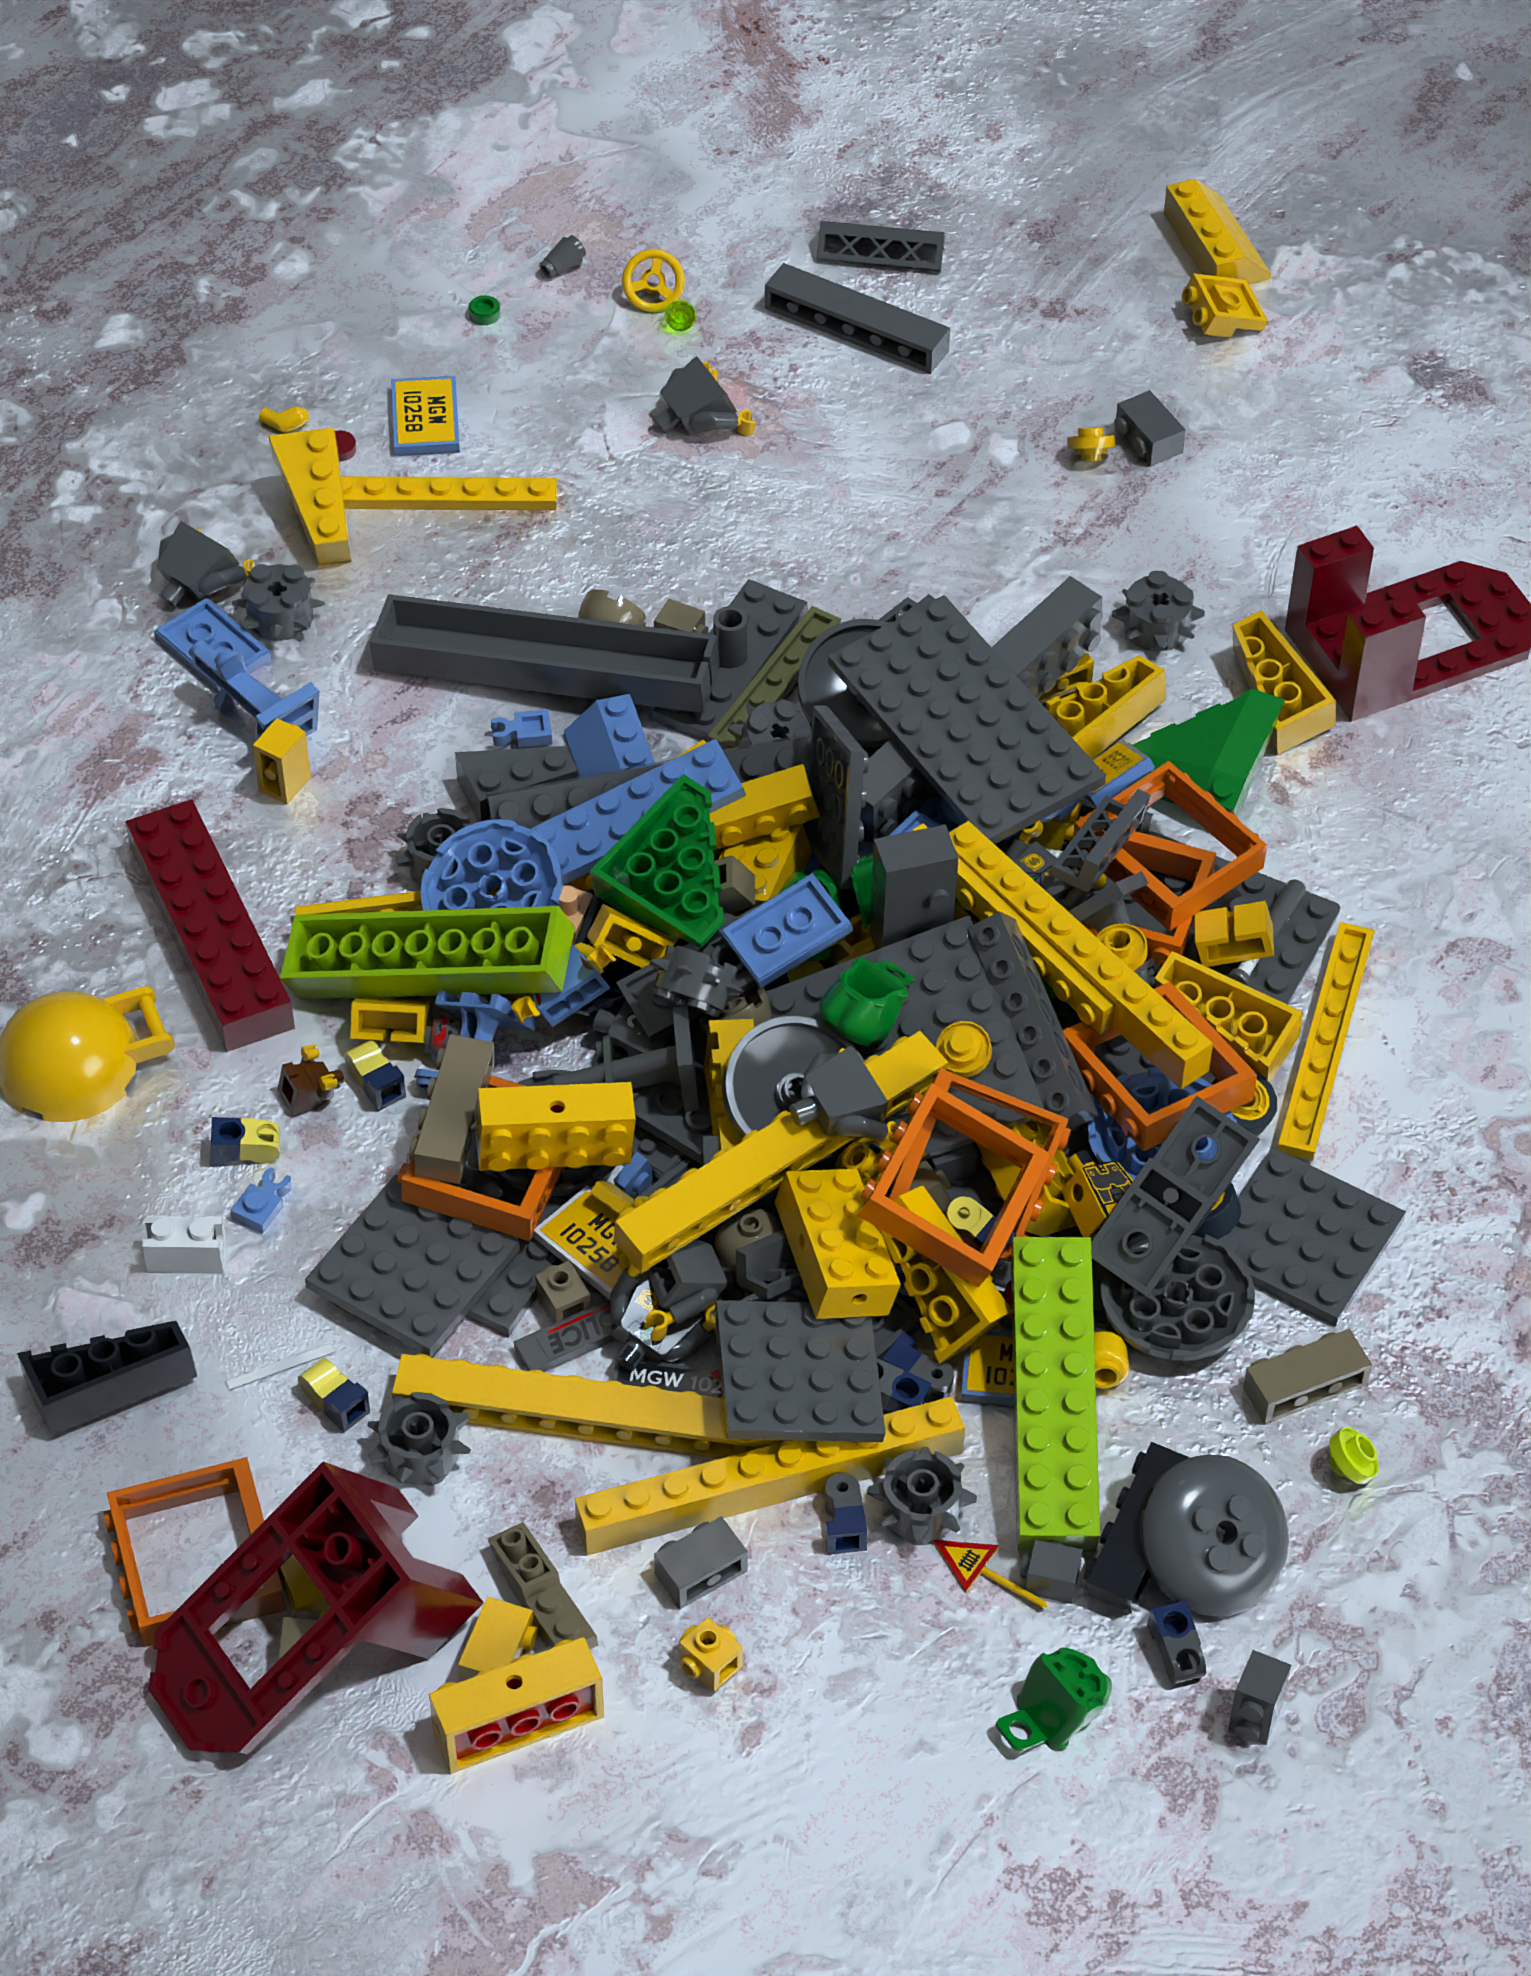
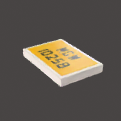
(584, 1235)

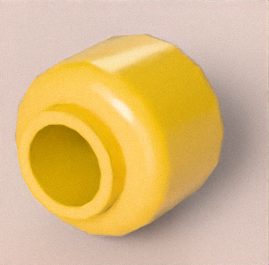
(1110, 1359)

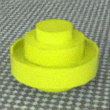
(1353, 1456)

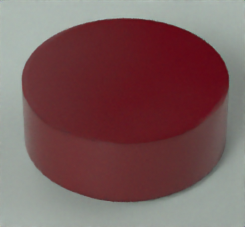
(346, 445)

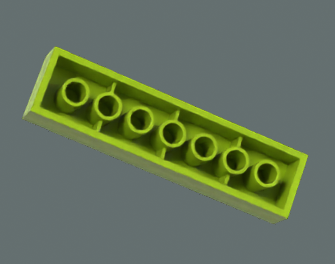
(428, 952)
(1054, 1392)

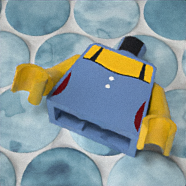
(580, 986)

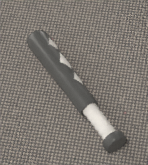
(1280, 913)

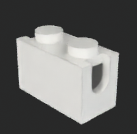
(184, 1244)

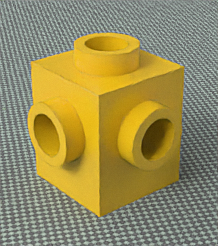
(710, 1653)

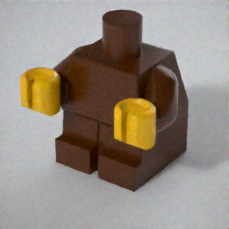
(307, 1083)

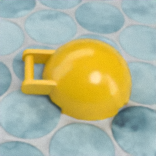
(76, 1052)

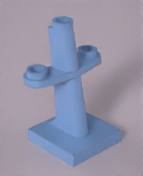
(238, 687)
(479, 1021)

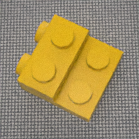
(1223, 305)

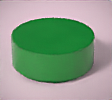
(484, 310)

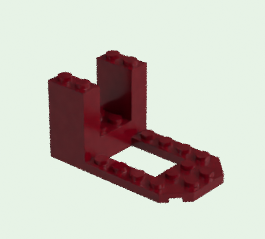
(1371, 641)
(349, 1546)

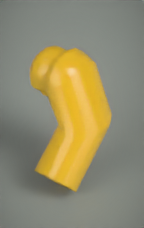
(286, 420)

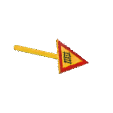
(970, 1561)

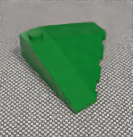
(1219, 746)
(667, 867)

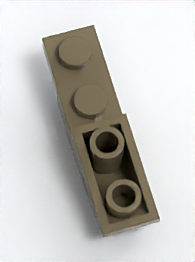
(539, 1587)

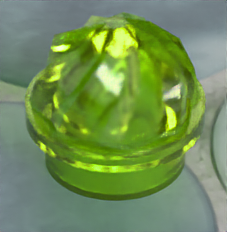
(680, 315)

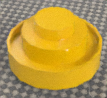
(1091, 443)
(1126, 943)
(965, 1048)

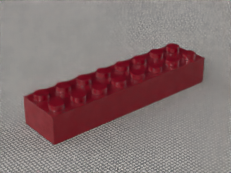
(210, 925)

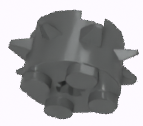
(278, 601)
(1158, 612)
(769, 723)
(425, 836)
(694, 980)
(418, 1438)
(921, 1495)

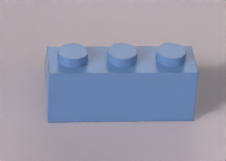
(608, 737)

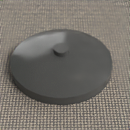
(823, 687)
(769, 1069)

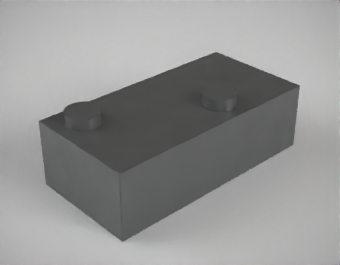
(912, 884)

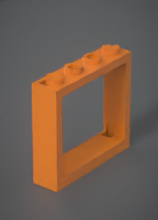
(1214, 818)
(1174, 860)
(1147, 1130)
(1055, 1139)
(478, 1208)
(921, 1234)
(176, 1492)

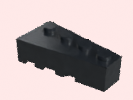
(106, 1373)
(1120, 1569)

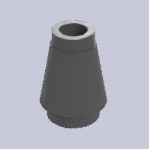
(563, 256)

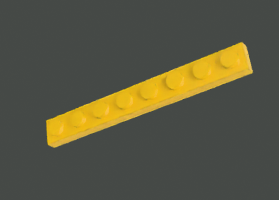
(449, 493)
(1051, 965)
(1326, 1041)

